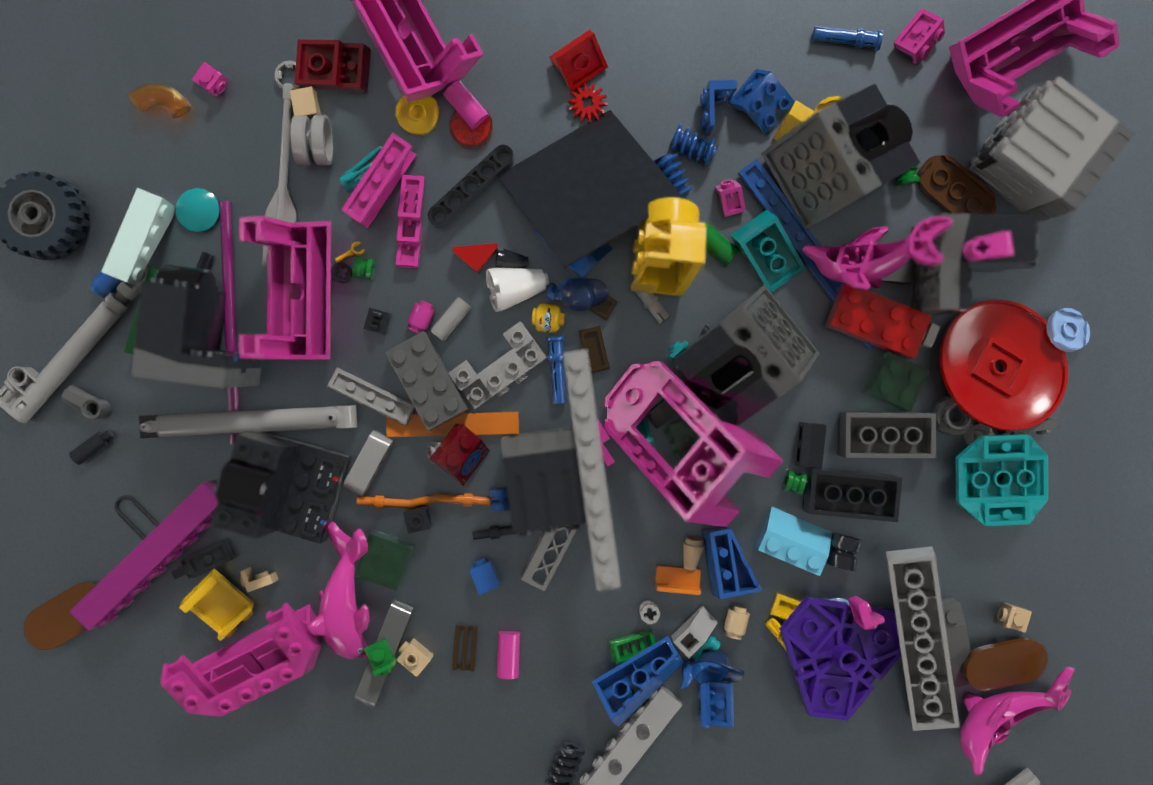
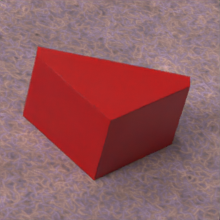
(476, 255)

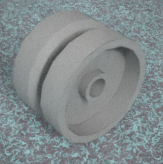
(311, 140)

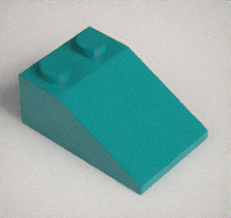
(768, 250)

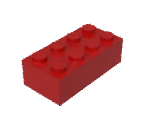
(878, 321)

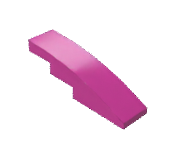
(410, 221)

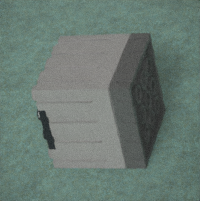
(1050, 151)

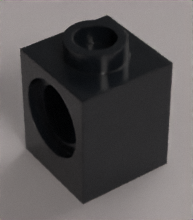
(418, 519)

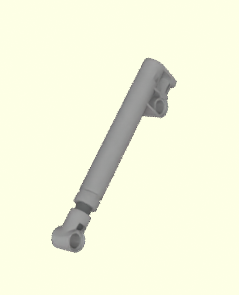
(26, 397)

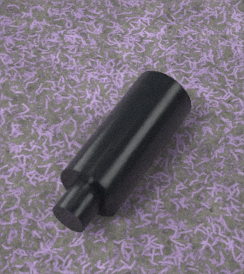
(91, 447)

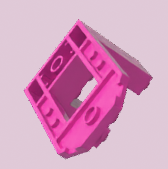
(709, 468)

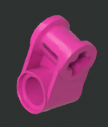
(991, 247)

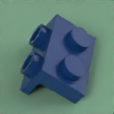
(716, 704)

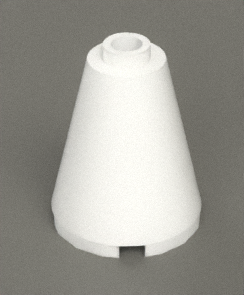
(514, 285)

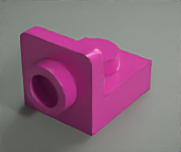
(210, 79)
(730, 197)
(863, 615)

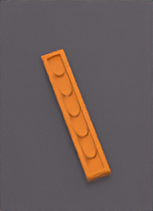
(479, 423)

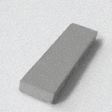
(371, 396)

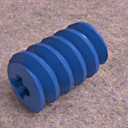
(693, 145)
(669, 168)

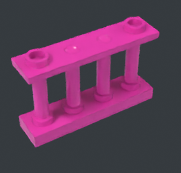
(379, 181)

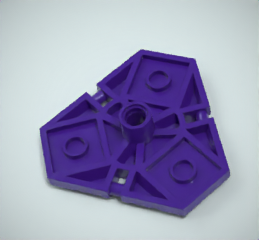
(820, 638)

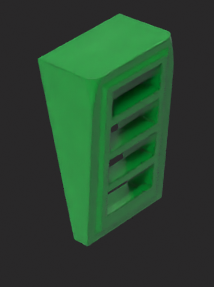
(618, 659)

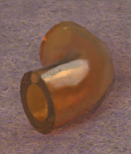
(160, 95)

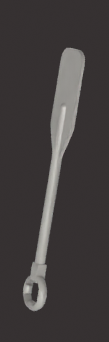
(281, 204)

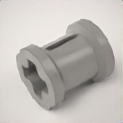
(643, 612)

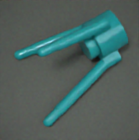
(352, 177)

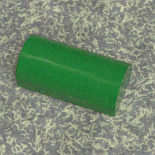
(719, 247)

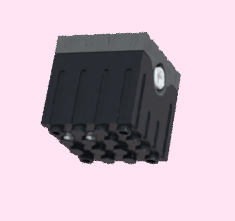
(543, 481)

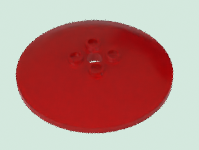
(1032, 366)

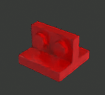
(579, 60)

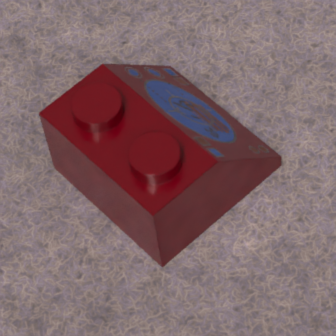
(460, 453)

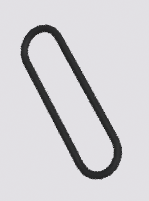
(140, 508)

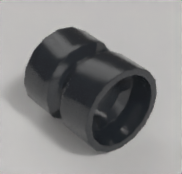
(844, 552)

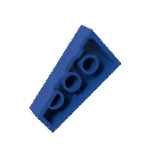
(637, 679)

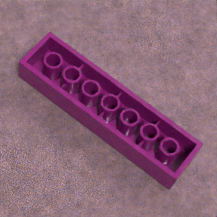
(148, 559)

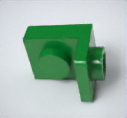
(380, 657)

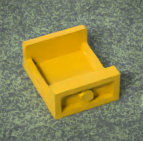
(218, 604)

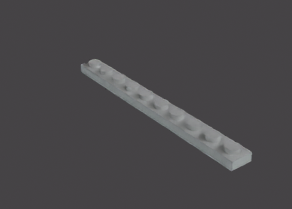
(592, 470)

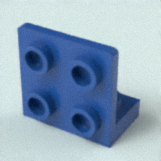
(716, 92)
(763, 100)

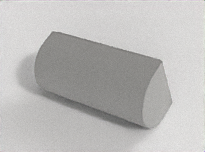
(451, 319)

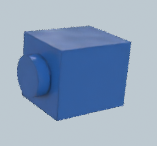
(484, 575)

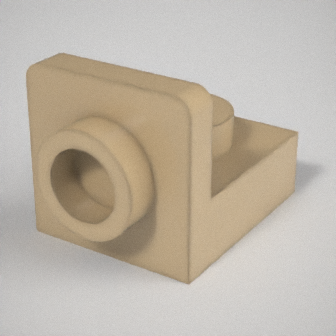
(262, 579)
(1014, 617)

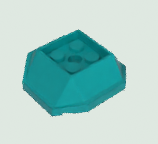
(1023, 484)

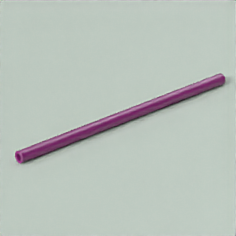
(228, 287)

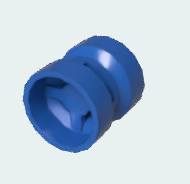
(500, 499)

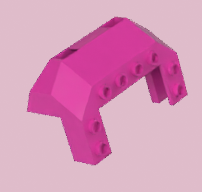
(1022, 41)
(414, 48)
(296, 289)
(247, 666)

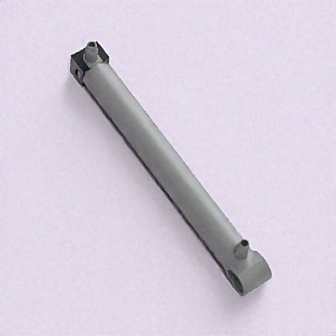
(247, 421)

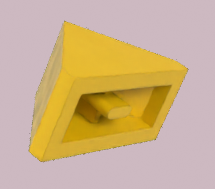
(796, 115)

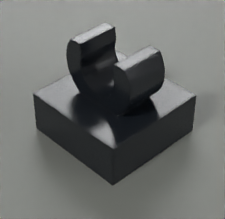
(377, 321)

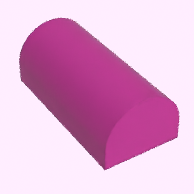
(465, 104)
(508, 654)

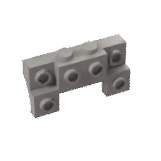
(502, 372)

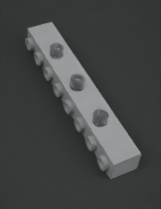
(633, 739)

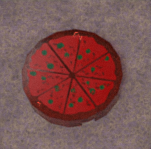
(466, 136)

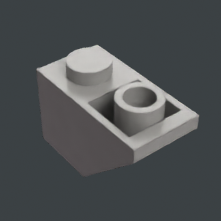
(694, 632)

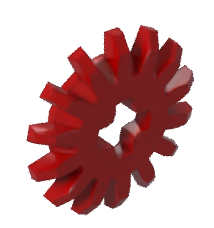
(589, 111)

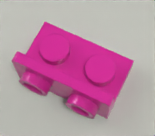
(920, 35)

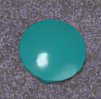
(197, 210)

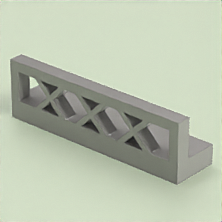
(537, 555)

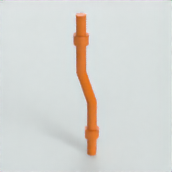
(380, 502)

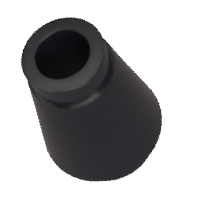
(510, 259)

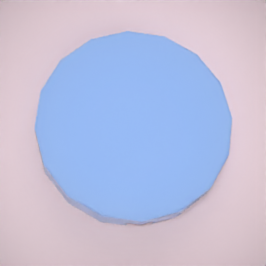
(1068, 330)

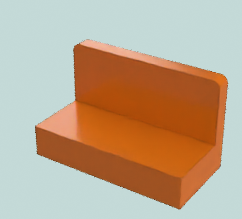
(677, 580)

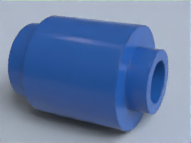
(104, 284)

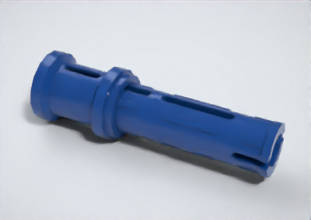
(858, 37)
(556, 359)

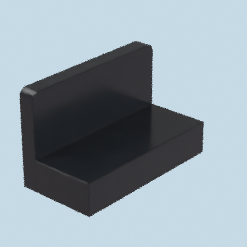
(810, 445)

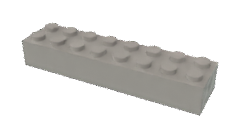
(922, 638)

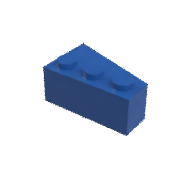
(727, 565)

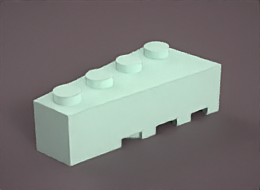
(138, 236)

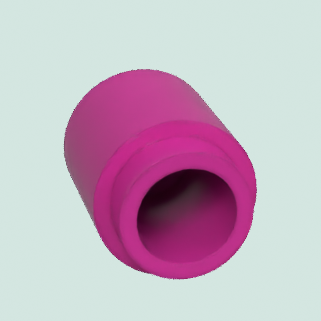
(420, 317)

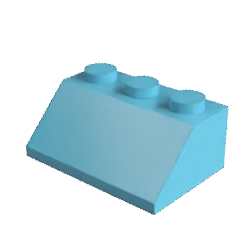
(794, 541)

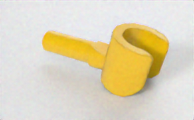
(351, 252)

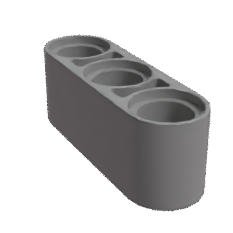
(368, 463)

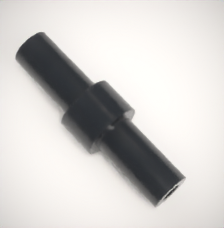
(493, 532)

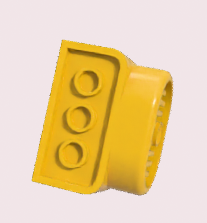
(668, 248)

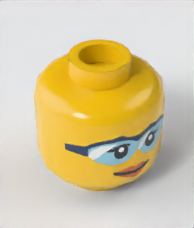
(547, 318)

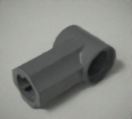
(85, 403)

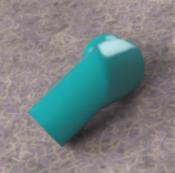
(711, 643)

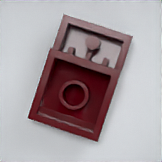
(332, 65)

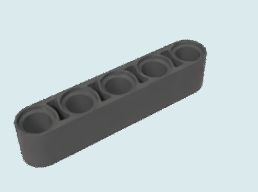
(393, 629)

